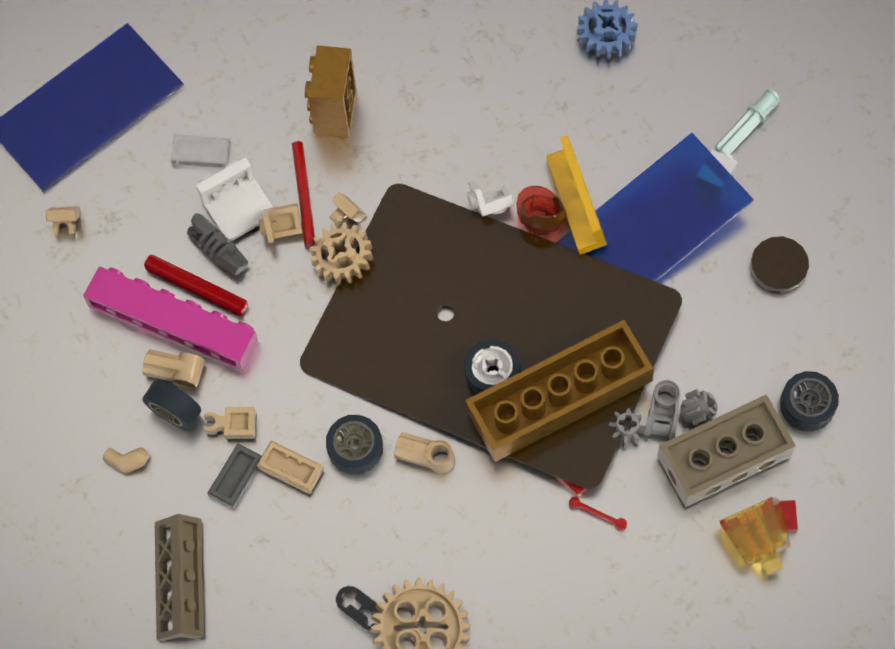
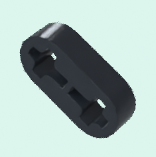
(351, 612)

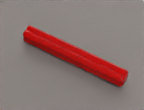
(196, 284)

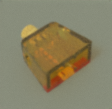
(759, 534)

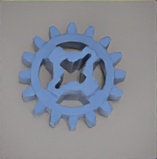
(607, 28)

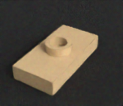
(290, 467)

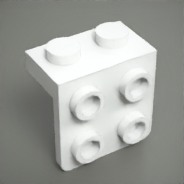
(233, 199)

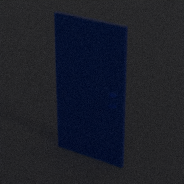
(86, 106)
(667, 211)

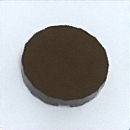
(779, 264)

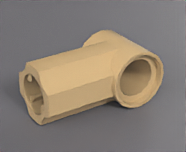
(181, 369)
(422, 451)

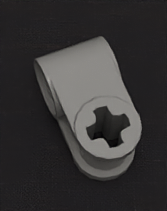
(663, 415)

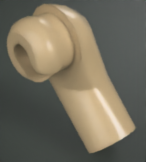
(127, 462)

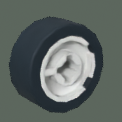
(490, 354)

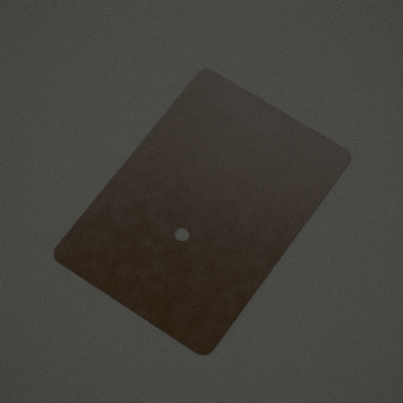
(504, 285)

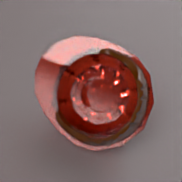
(540, 210)

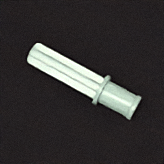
(754, 115)

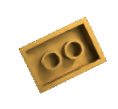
(331, 91)

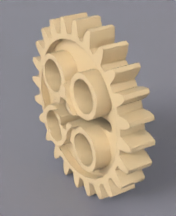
(418, 600)

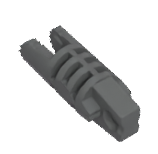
(216, 245)

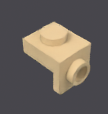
(280, 222)

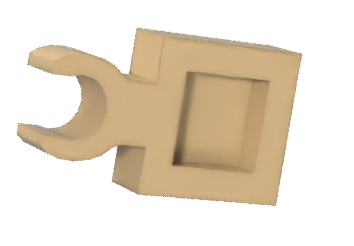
(236, 424)

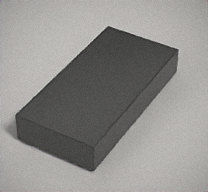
(235, 476)

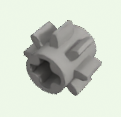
(698, 407)
(634, 426)

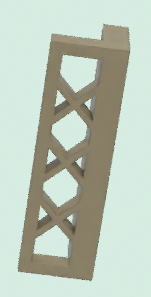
(183, 575)

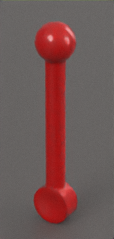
(620, 524)

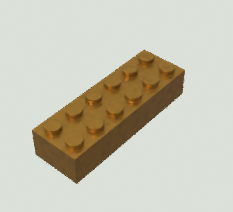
(559, 390)

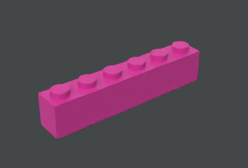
(171, 318)

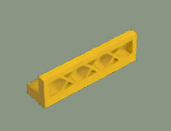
(576, 198)

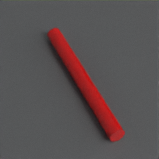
(303, 194)

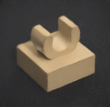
(346, 211)
(63, 215)

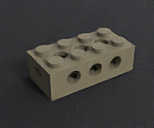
(730, 432)

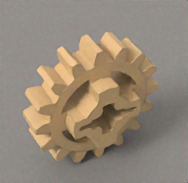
(341, 253)

